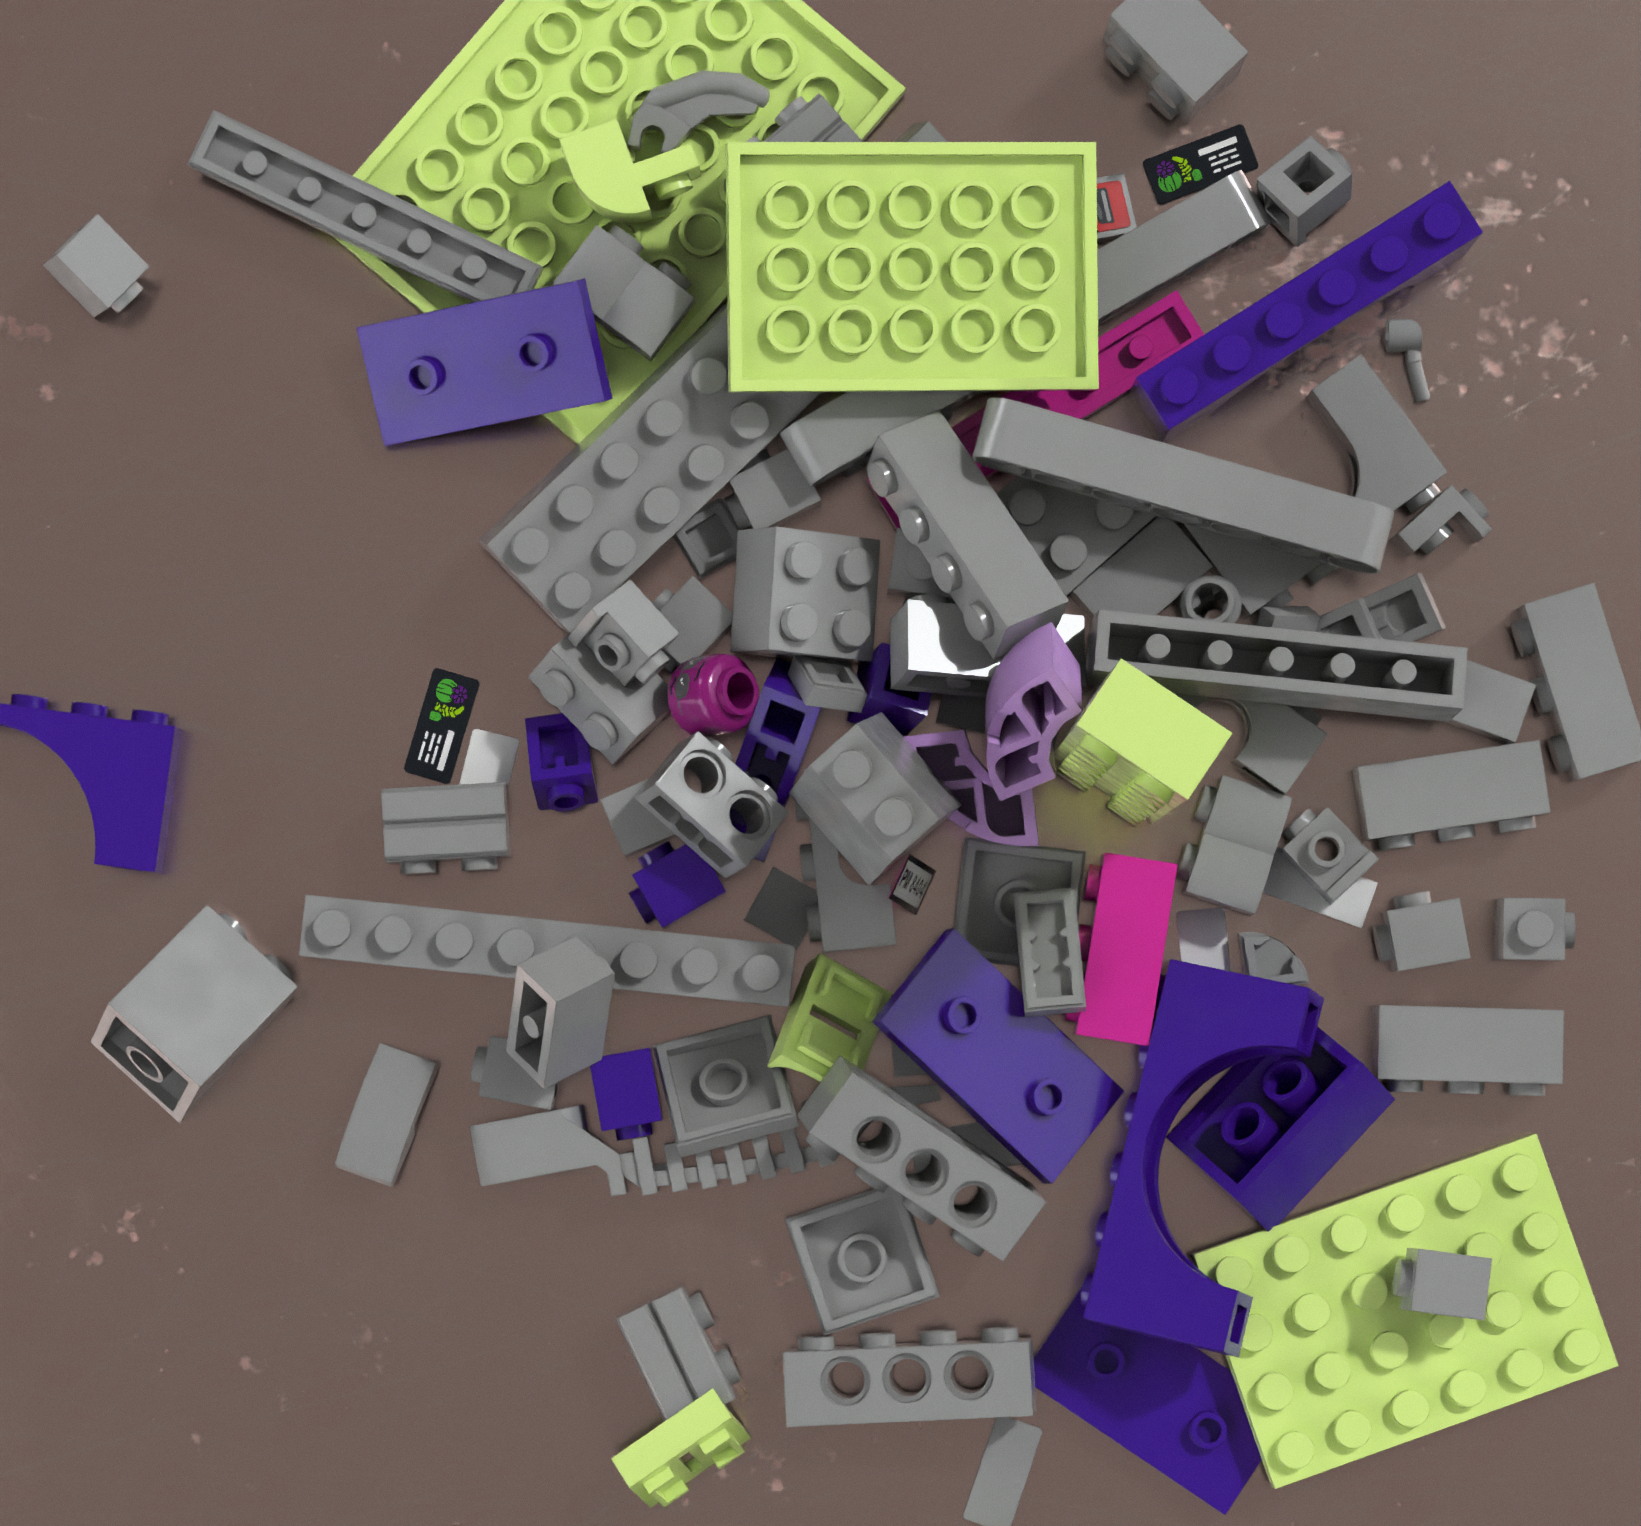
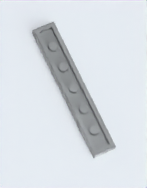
(359, 212)

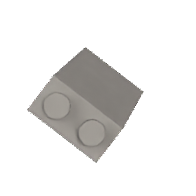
(873, 796)
(193, 1011)

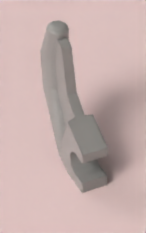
(690, 100)

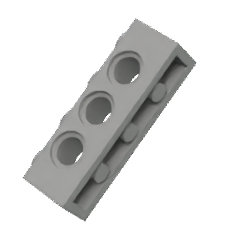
(852, 1098)
(816, 1401)

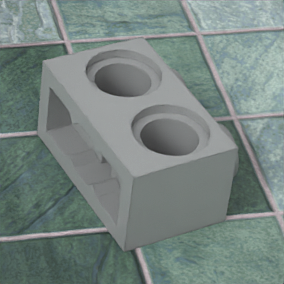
(704, 817)

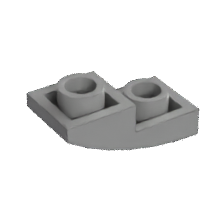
(385, 1115)

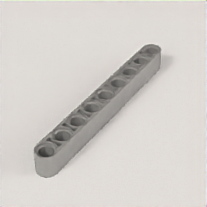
(1127, 273)

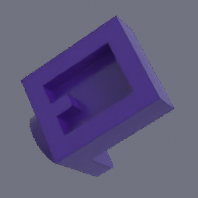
(559, 763)

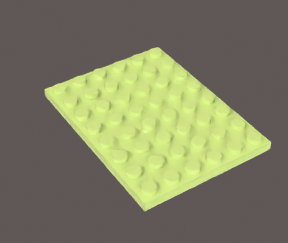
(492, 161)

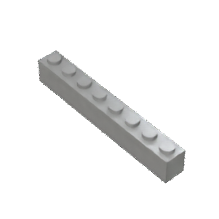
(497, 943)

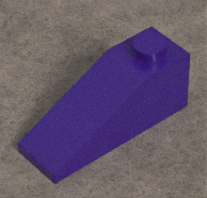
(776, 740)

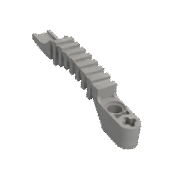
(561, 1142)

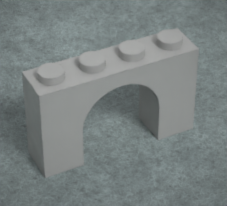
(1388, 468)

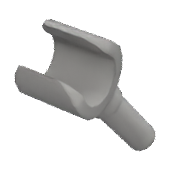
(1406, 337)

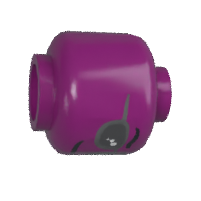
(713, 694)

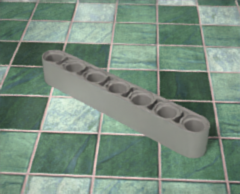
(1183, 485)

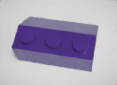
(1280, 1125)

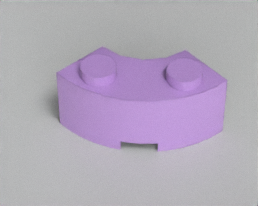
(1026, 706)
(982, 812)

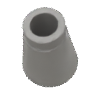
(1219, 594)

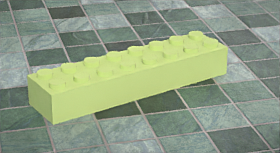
(1139, 746)

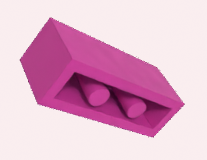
(1123, 946)

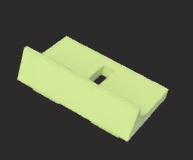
(839, 996)
(655, 1464)

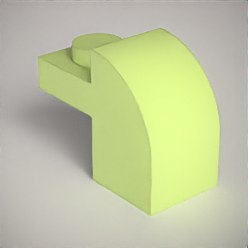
(616, 185)

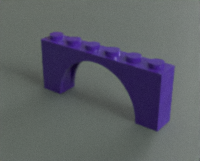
(1240, 350)
(122, 769)
(1200, 1029)

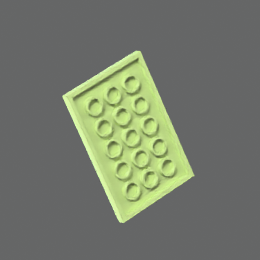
(911, 266)
(1346, 1372)

